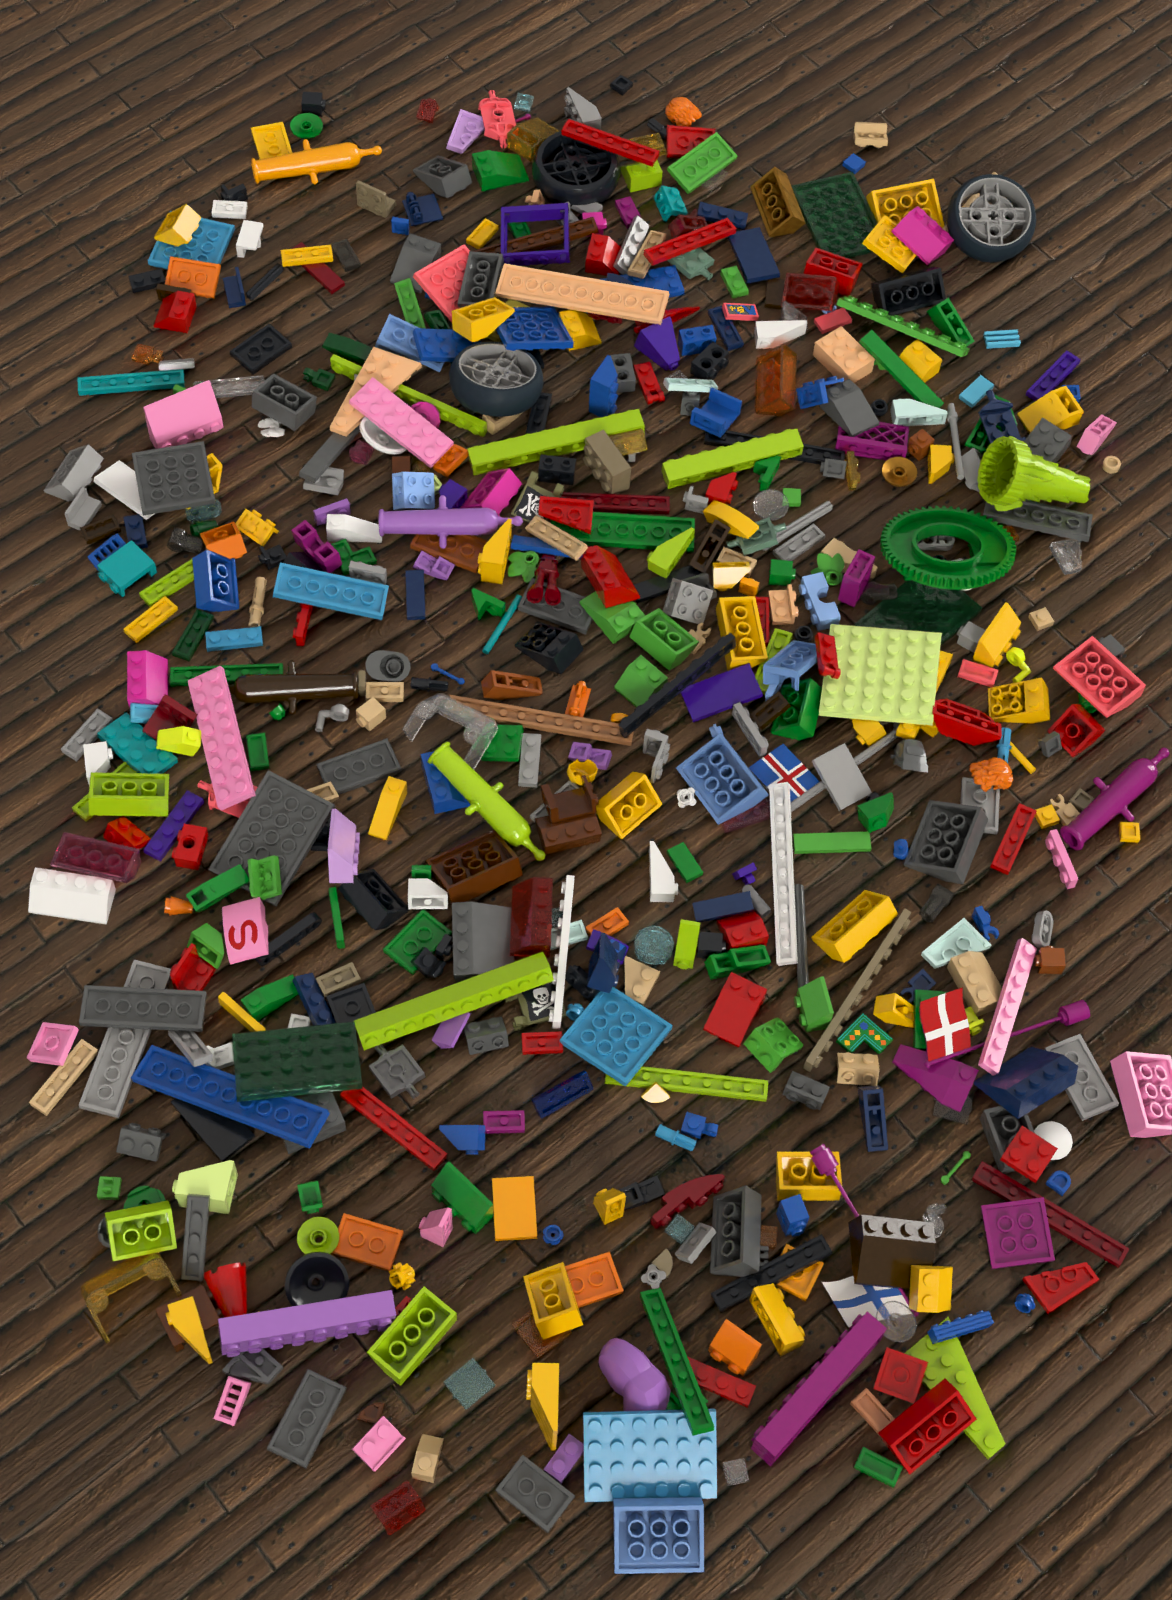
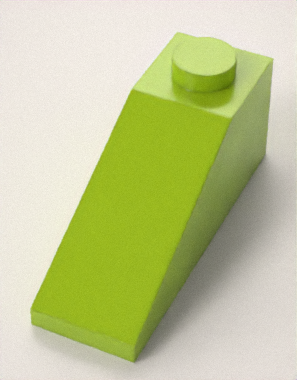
(669, 553)
(686, 944)

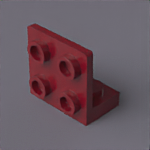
(168, 715)

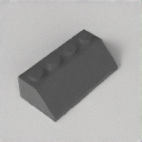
(480, 277)
(738, 1229)

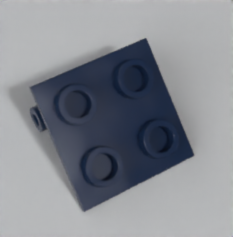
(421, 209)

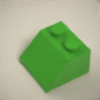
(640, 681)
(814, 1005)

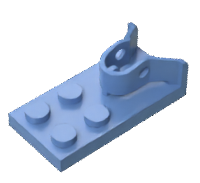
(399, 339)
(790, 663)

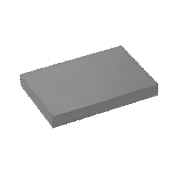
(841, 776)
(989, 801)

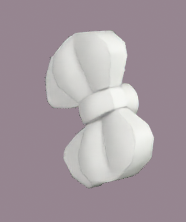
(273, 425)

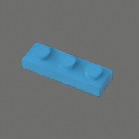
(234, 639)

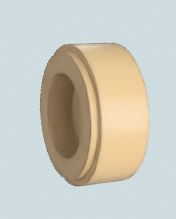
(1111, 464)

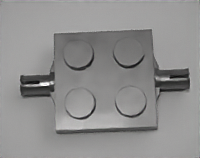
(397, 1071)

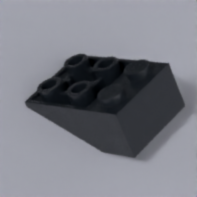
(550, 646)

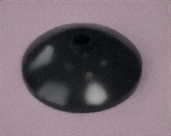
(332, 1279)

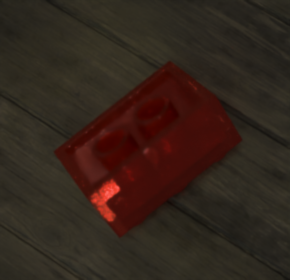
(811, 291)

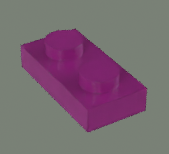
(626, 210)
(504, 1121)

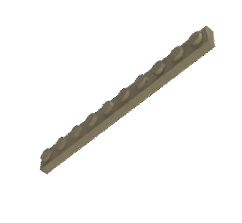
(855, 996)

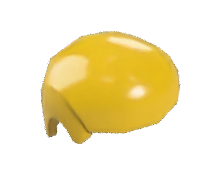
(578, 769)

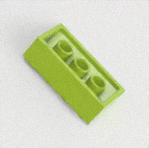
(129, 794)
(412, 1335)

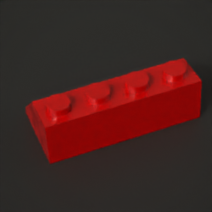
(608, 577)
(927, 1425)

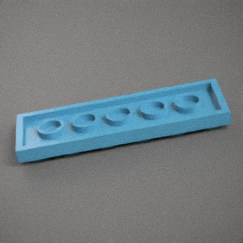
(330, 591)

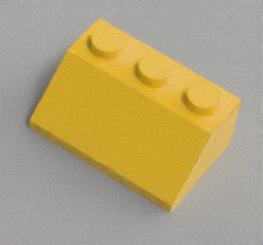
(997, 637)
(628, 804)
(799, 1175)
(777, 1318)

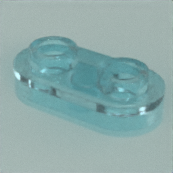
(203, 512)

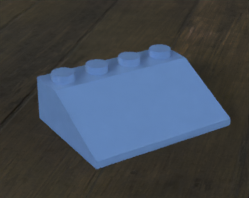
(722, 780)
(658, 1535)

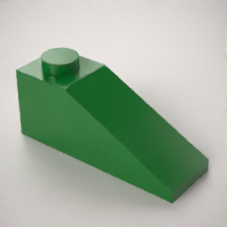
(949, 322)
(269, 997)

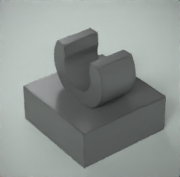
(1050, 743)

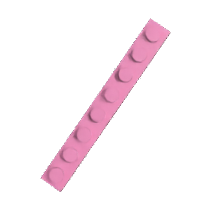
(1007, 1007)

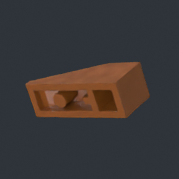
(509, 685)

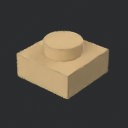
(1041, 619)

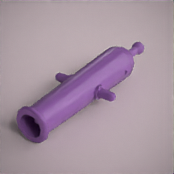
(442, 521)

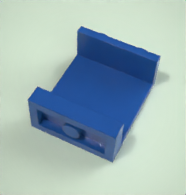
(717, 413)

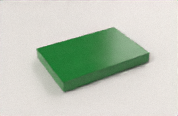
(418, 933)

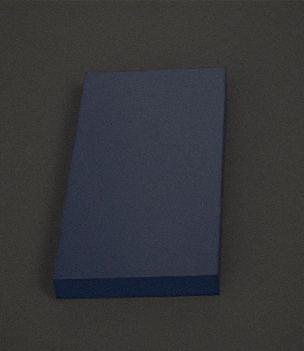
(753, 255)

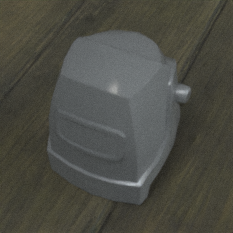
(910, 756)

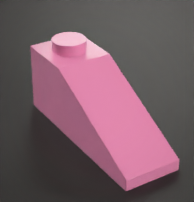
(1095, 434)
(437, 1226)

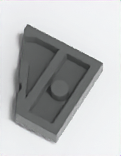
(254, 1367)

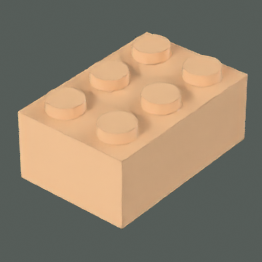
(843, 355)

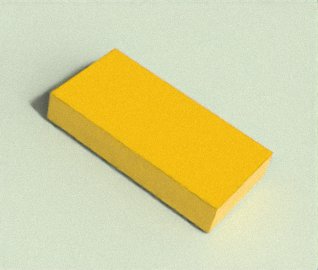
(482, 234)

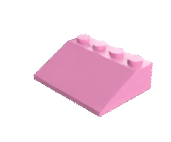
(183, 416)
(1145, 1092)

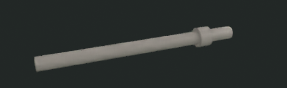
(952, 417)

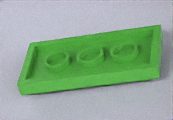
(702, 163)

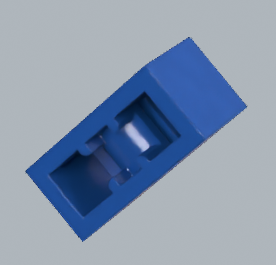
(792, 1215)

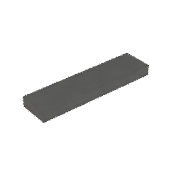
(195, 1237)

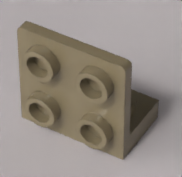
(374, 199)

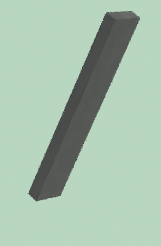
(326, 455)

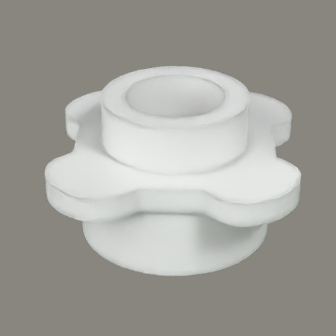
(682, 793)

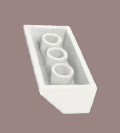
(71, 895)

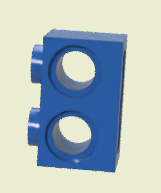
(695, 339)

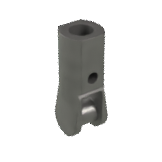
(759, 904)

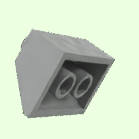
(74, 473)

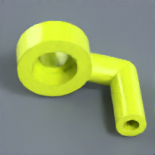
(1017, 657)

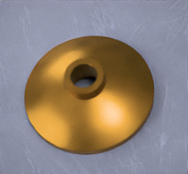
(899, 471)

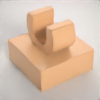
(536, 199)

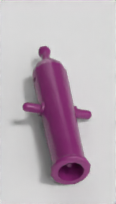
(1112, 800)

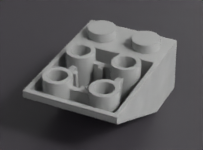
(581, 110)

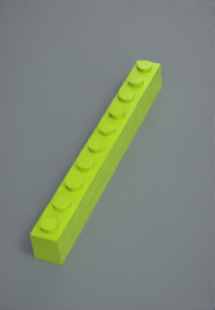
(549, 442)
(453, 1000)

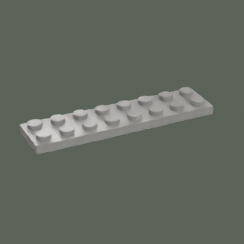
(121, 1050)

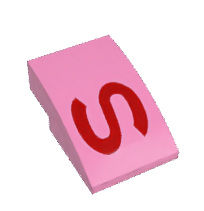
(245, 930)

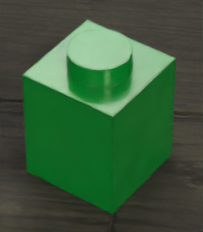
(781, 572)

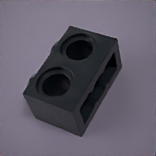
(710, 362)
(557, 469)

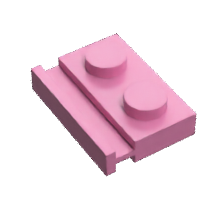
(378, 1443)

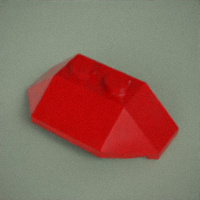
(965, 723)

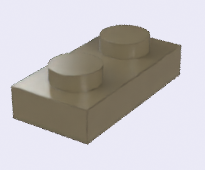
(338, 979)

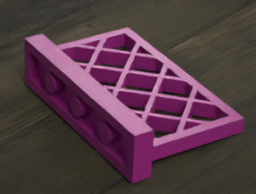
(871, 446)

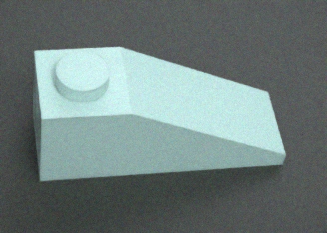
(915, 413)

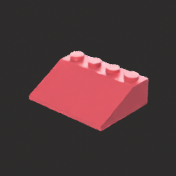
(1100, 677)

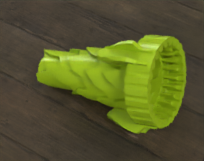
(1015, 475)

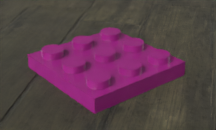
(1017, 1233)

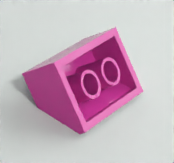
(923, 235)
(494, 491)
(146, 677)

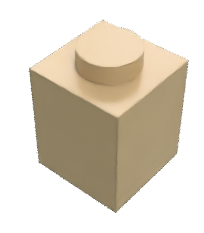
(370, 714)

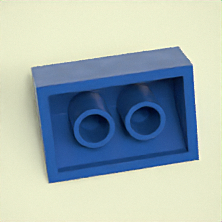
(603, 389)
(215, 582)
(441, 792)

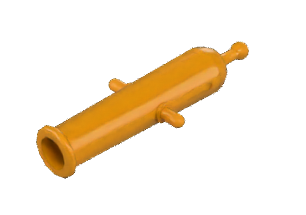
(311, 161)

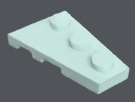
(955, 941)

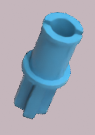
(1004, 744)
(675, 1137)

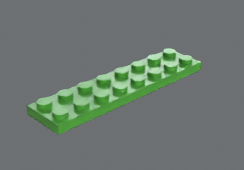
(910, 328)

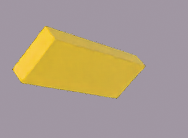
(306, 255)
(150, 619)
(239, 1013)

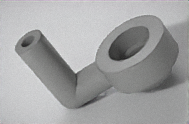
(338, 712)

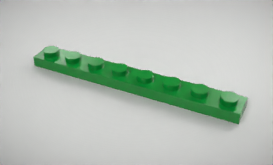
(676, 1362)

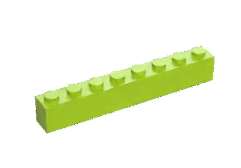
(730, 458)

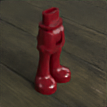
(545, 571)

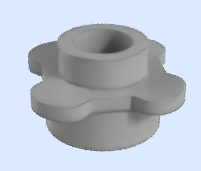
(647, 1277)

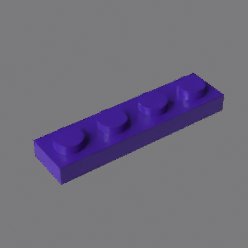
(1053, 376)
(168, 831)

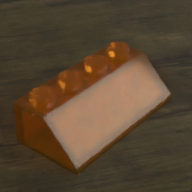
(776, 382)

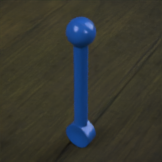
(434, 667)

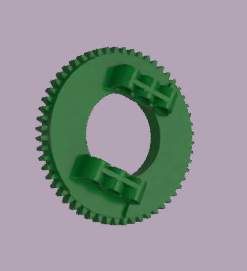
(990, 547)

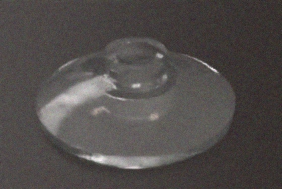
(772, 499)
(901, 1317)

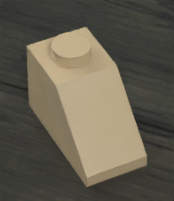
(427, 1458)

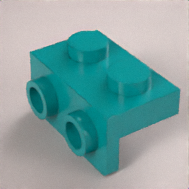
(669, 202)

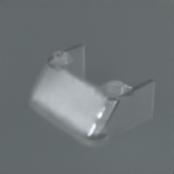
(479, 727)

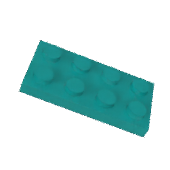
(136, 747)

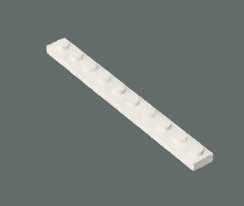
(783, 874)

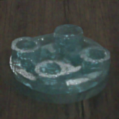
(653, 945)

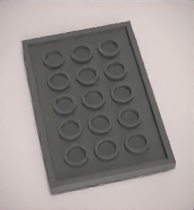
(276, 822)

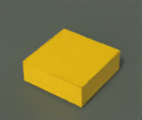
(1129, 832)

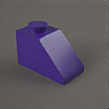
(454, 494)

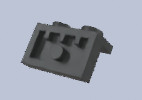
(805, 1091)

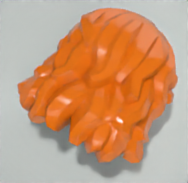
(682, 111)
(990, 773)

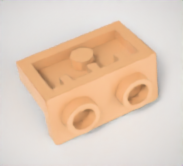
(782, 606)

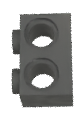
(625, 372)

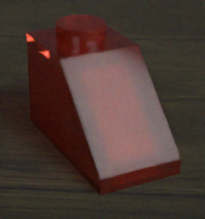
(684, 224)

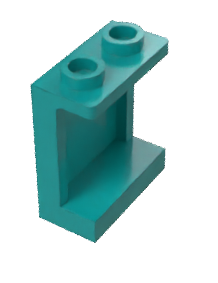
(125, 567)

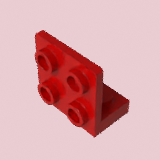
(191, 971)

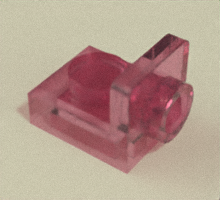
(361, 452)

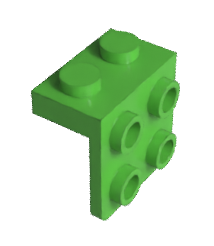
(772, 1043)

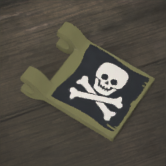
(528, 502)
(534, 1005)

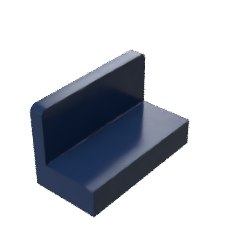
(234, 290)

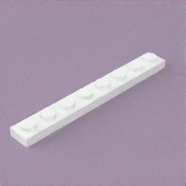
(561, 958)

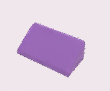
(450, 1030)

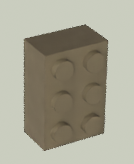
(607, 463)

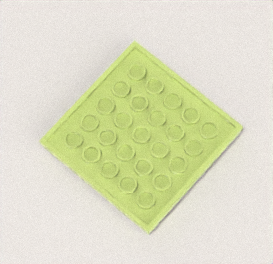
(883, 675)

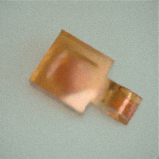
(145, 354)

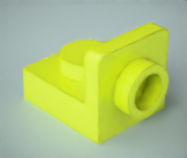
(974, 1023)

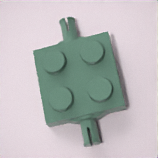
(693, 263)
(763, 538)

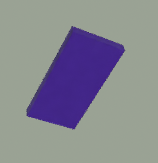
(721, 692)

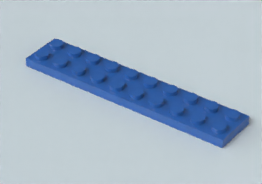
(216, 1092)

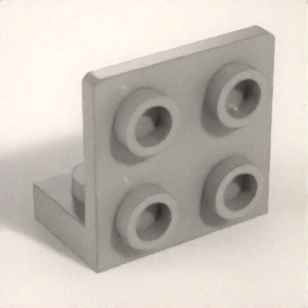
(687, 601)

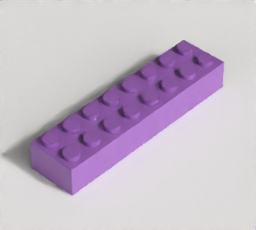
(306, 1323)

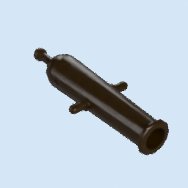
(293, 687)

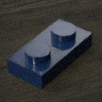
(135, 530)

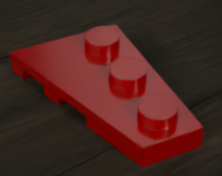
(570, 512)
(1061, 1285)

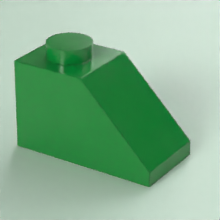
(876, 812)

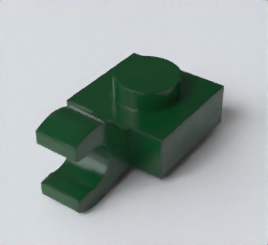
(320, 379)

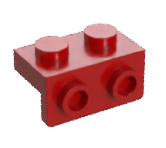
(125, 833)

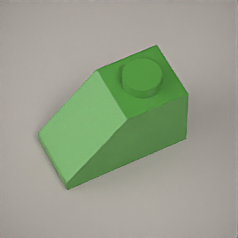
(208, 944)

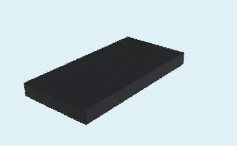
(218, 1132)

